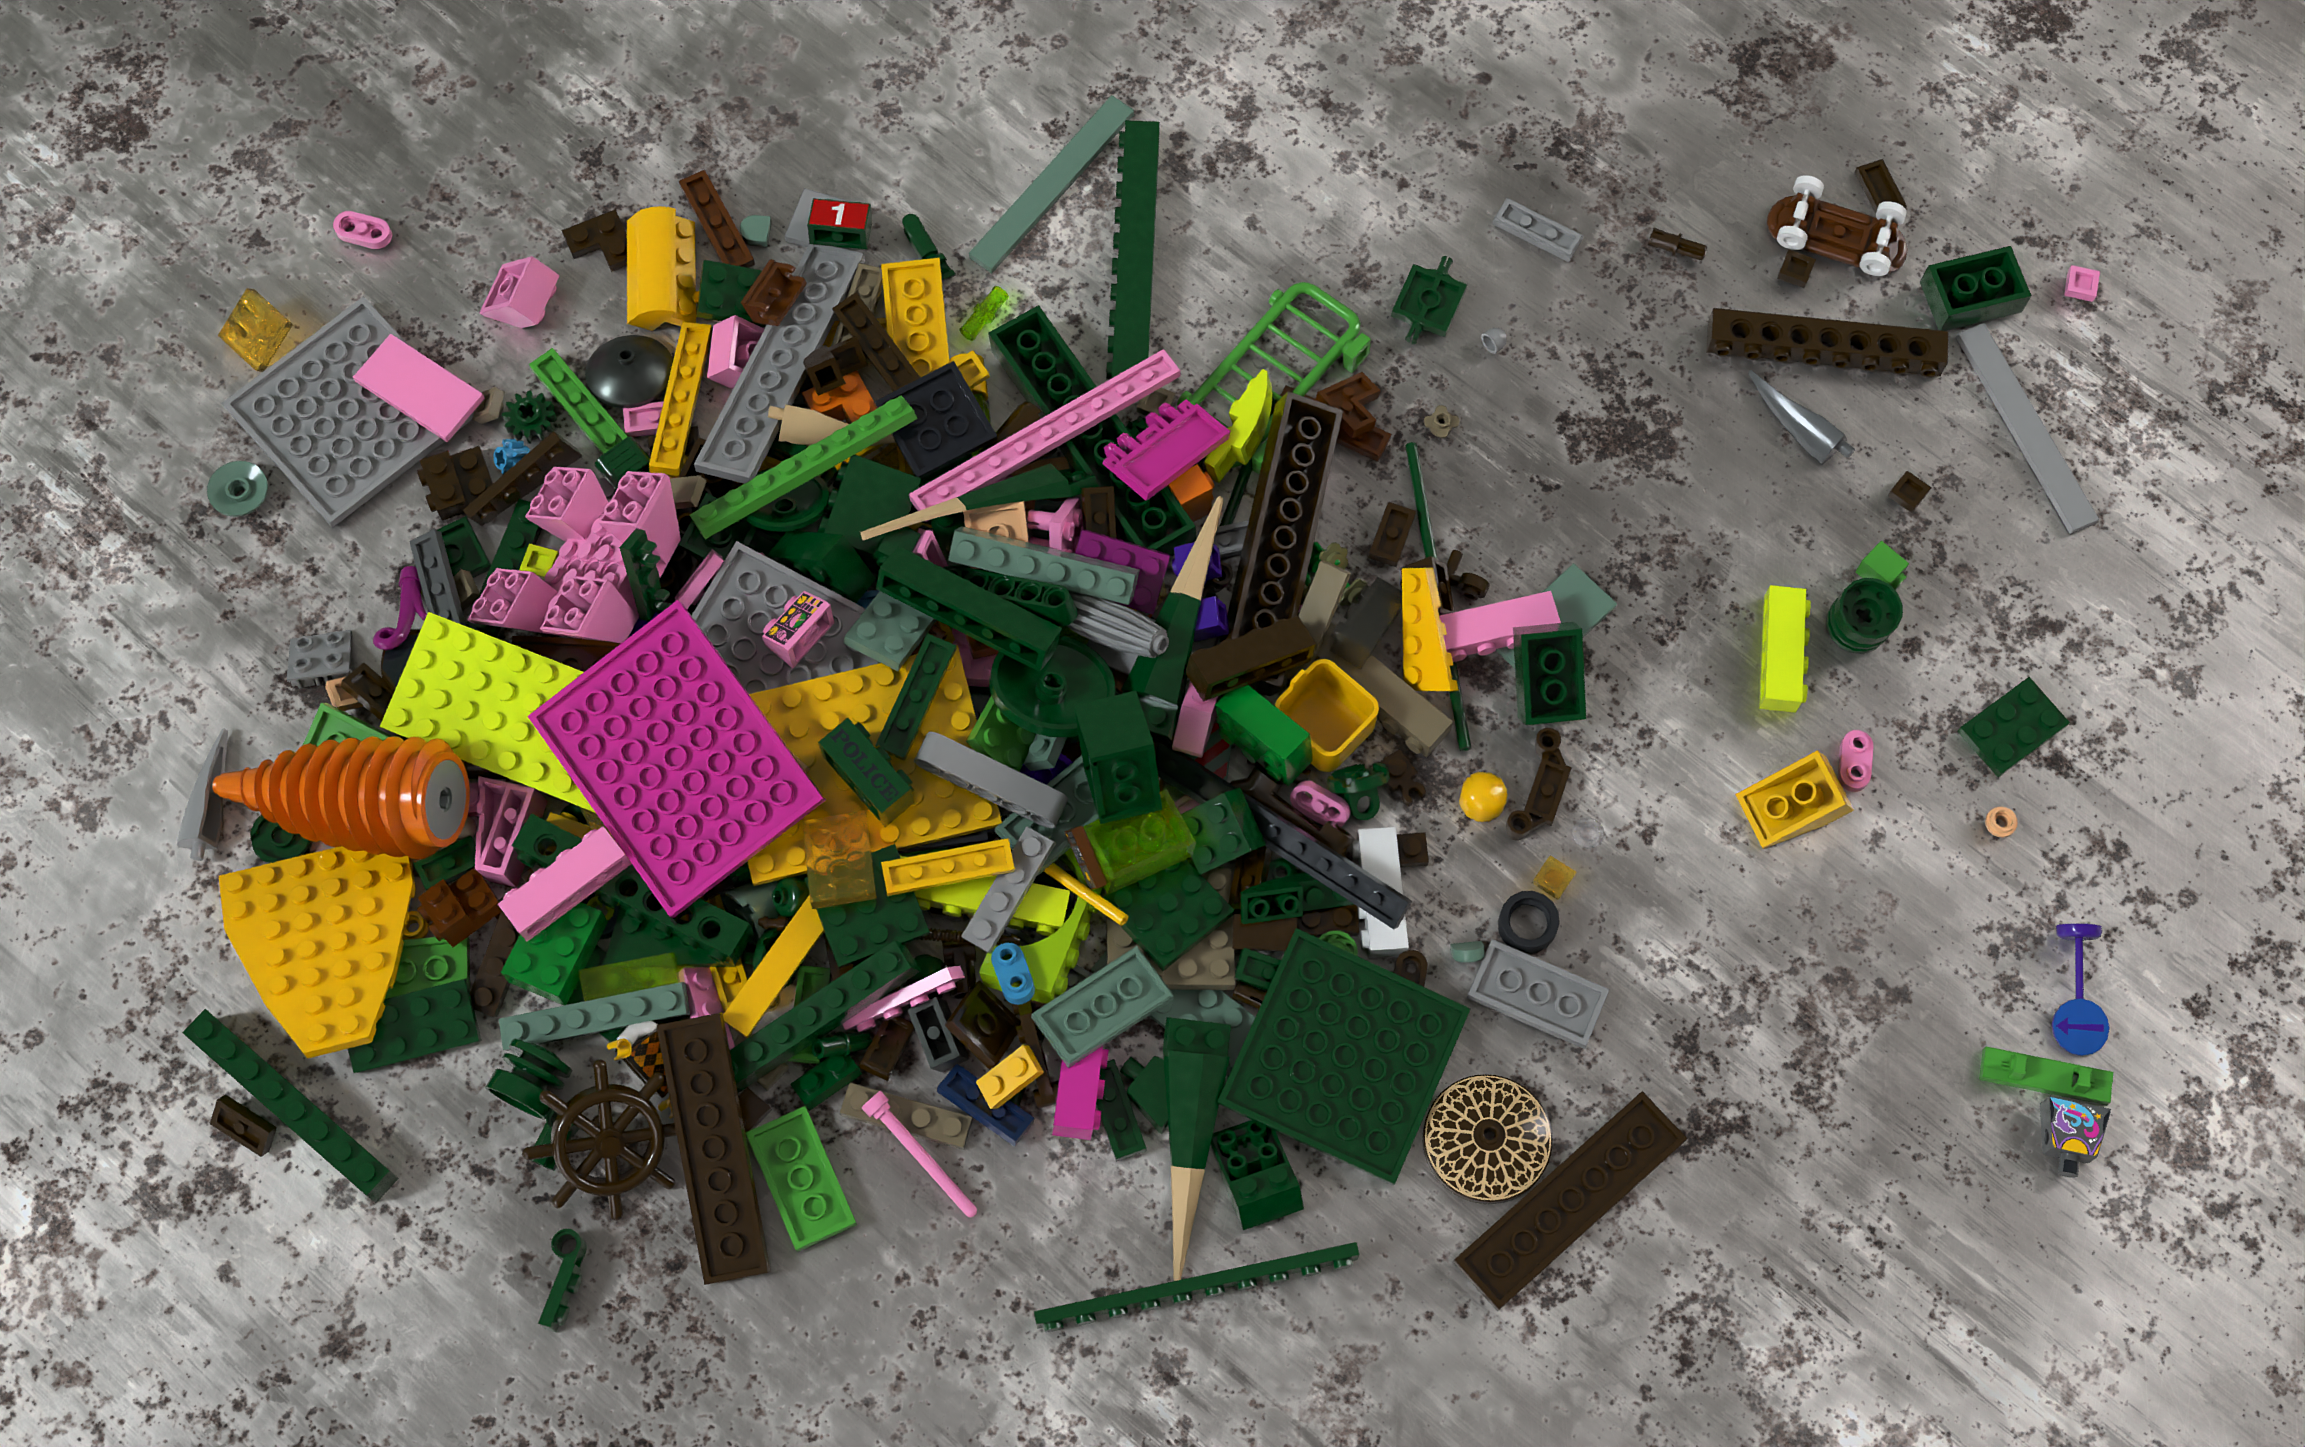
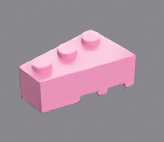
(502, 815)

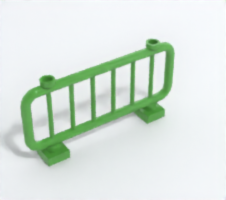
(1353, 352)

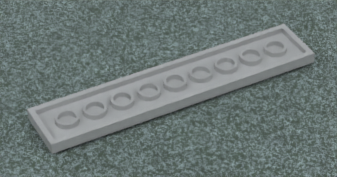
(777, 368)

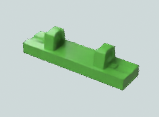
(2046, 1076)

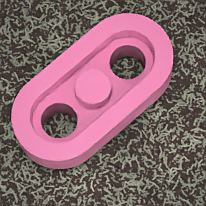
(364, 230)
(1855, 759)
(1320, 806)

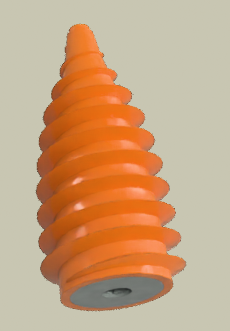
(361, 794)

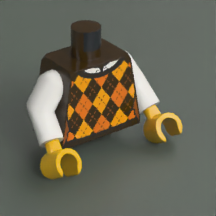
(642, 1054)

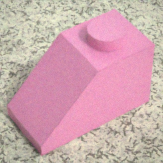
(1194, 723)

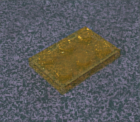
(839, 859)

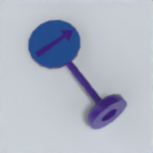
(2079, 1023)

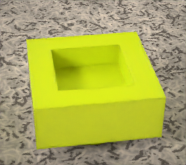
(538, 560)

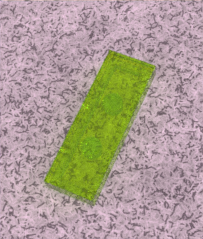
(629, 976)

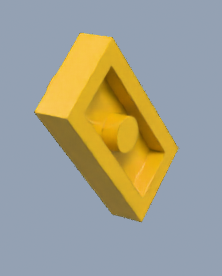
(1009, 1077)

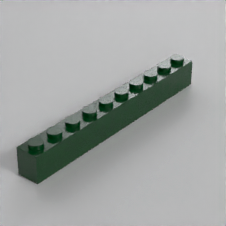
(1134, 246)

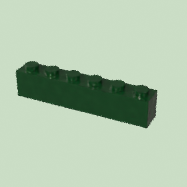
(968, 608)

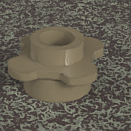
(1438, 429)

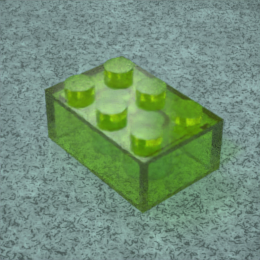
(1140, 844)

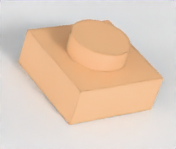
(339, 697)

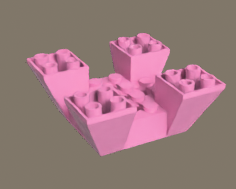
(588, 584)

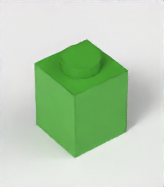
(1884, 565)

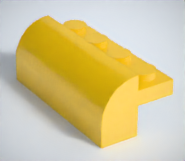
(660, 268)

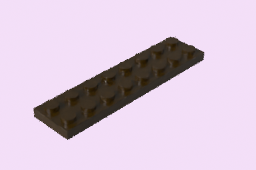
(713, 1148)
(1569, 1201)

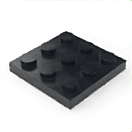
(946, 423)

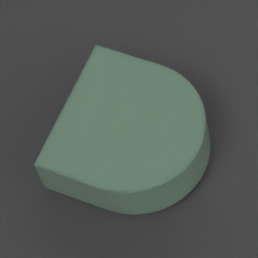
(756, 230)
(1467, 951)

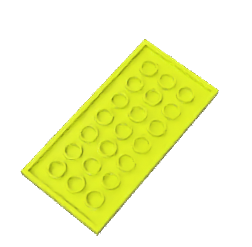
(478, 701)

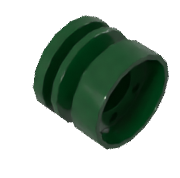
(1874, 603)
(528, 1078)

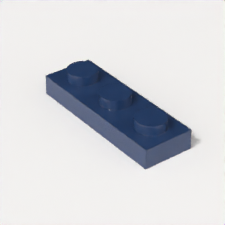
(1007, 1121)

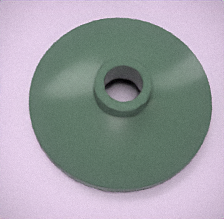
(232, 478)

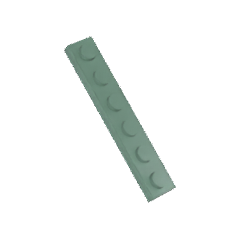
(596, 1015)

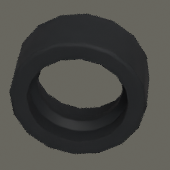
(1542, 903)

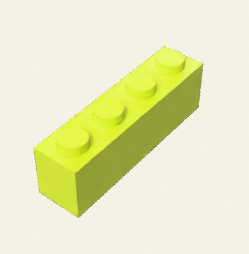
(1783, 649)

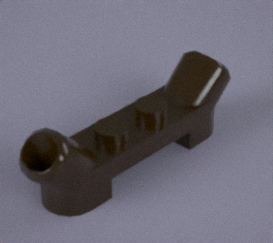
(1265, 790)

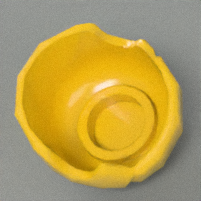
(1483, 796)

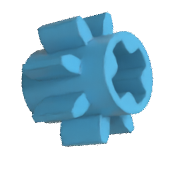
(509, 454)

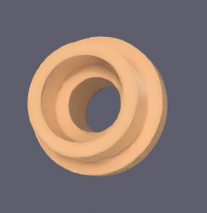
(2004, 814)

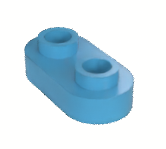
(1012, 971)

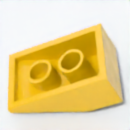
(1794, 800)

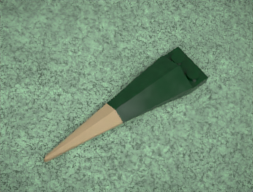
(1032, 485)
(1163, 679)
(1194, 1078)

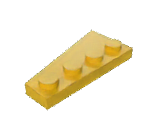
(1424, 649)

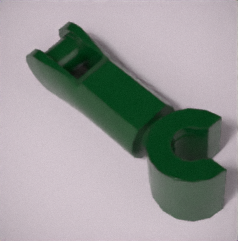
(923, 244)

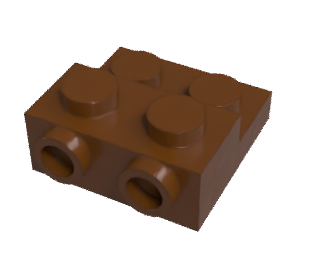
(459, 907)

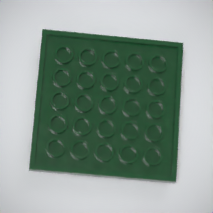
(1344, 1056)

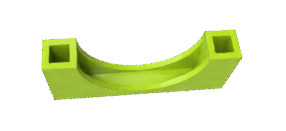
(1055, 955)

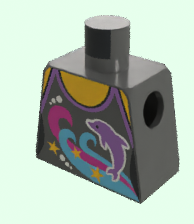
(2072, 1132)

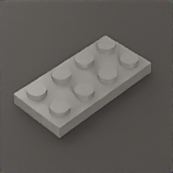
(1538, 993)

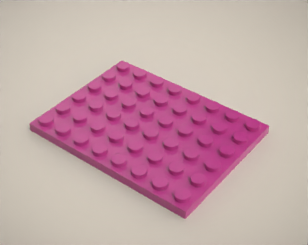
(676, 758)

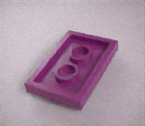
(1150, 562)

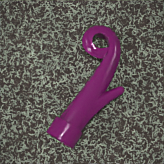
(409, 605)

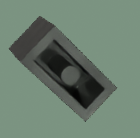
(938, 1043)

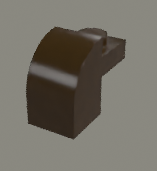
(829, 364)

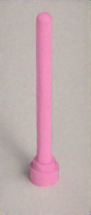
(879, 1109)

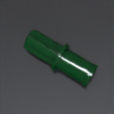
(840, 1044)

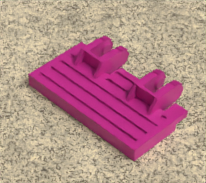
(1165, 447)

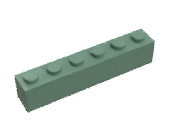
(1044, 564)

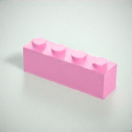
(1491, 626)
(564, 883)

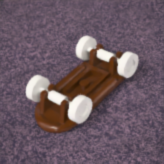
(1839, 231)

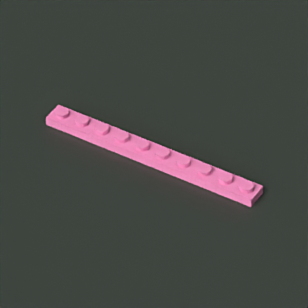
(1049, 431)

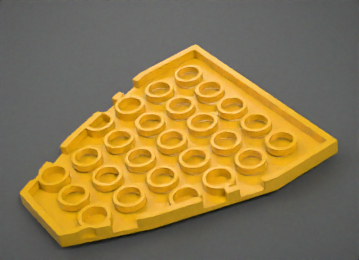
(321, 940)

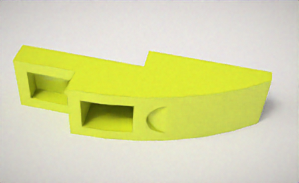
(1249, 422)

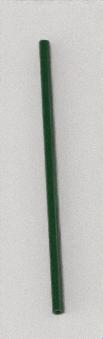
(1430, 550)

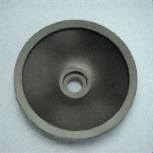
(629, 371)

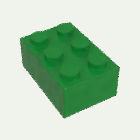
(1264, 734)
(554, 956)

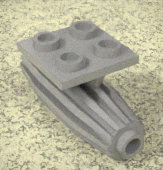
(1117, 631)

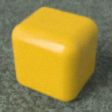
(1332, 710)

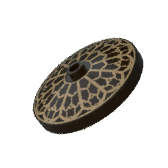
(1480, 1167)

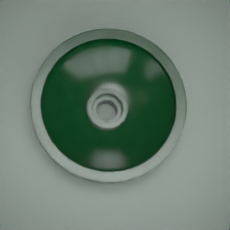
(793, 509)

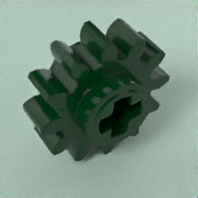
(538, 415)

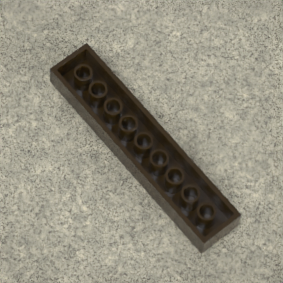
(1283, 519)

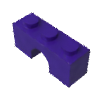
(1212, 613)

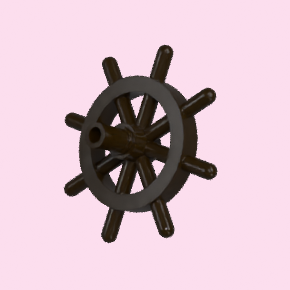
(606, 1140)

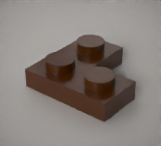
(1350, 397)

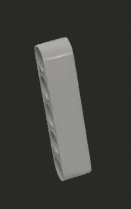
(991, 780)

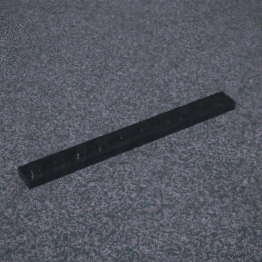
(1288, 840)

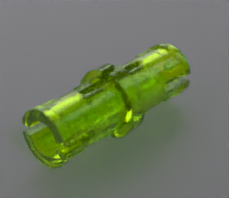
(984, 313)

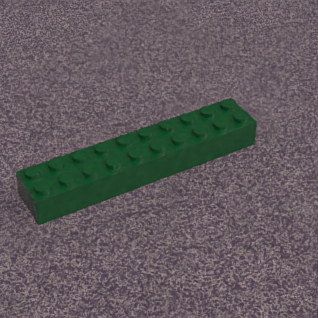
(1053, 377)

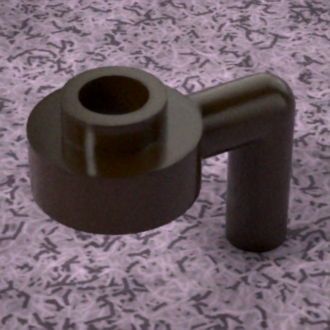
(1470, 584)

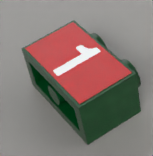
(839, 223)

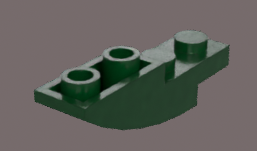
(1287, 898)

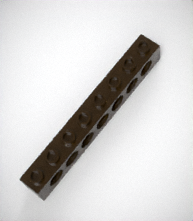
(1870, 338)

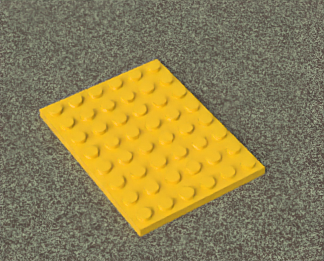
(813, 708)

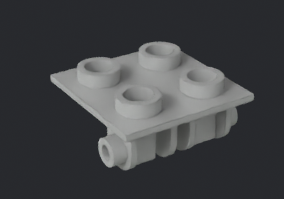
(319, 657)

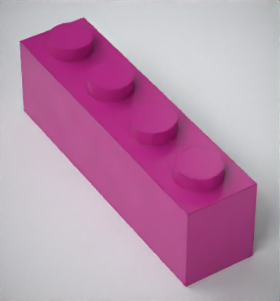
(1077, 1097)

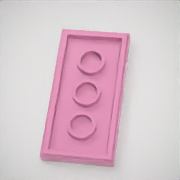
(419, 387)

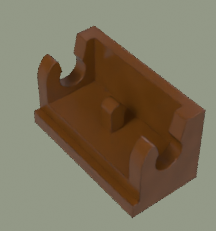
(773, 293)

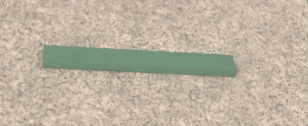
(1051, 184)

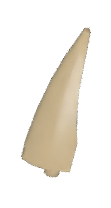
(809, 426)

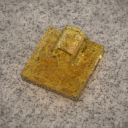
(255, 330)

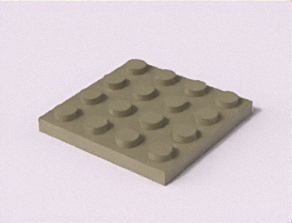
(1205, 966)

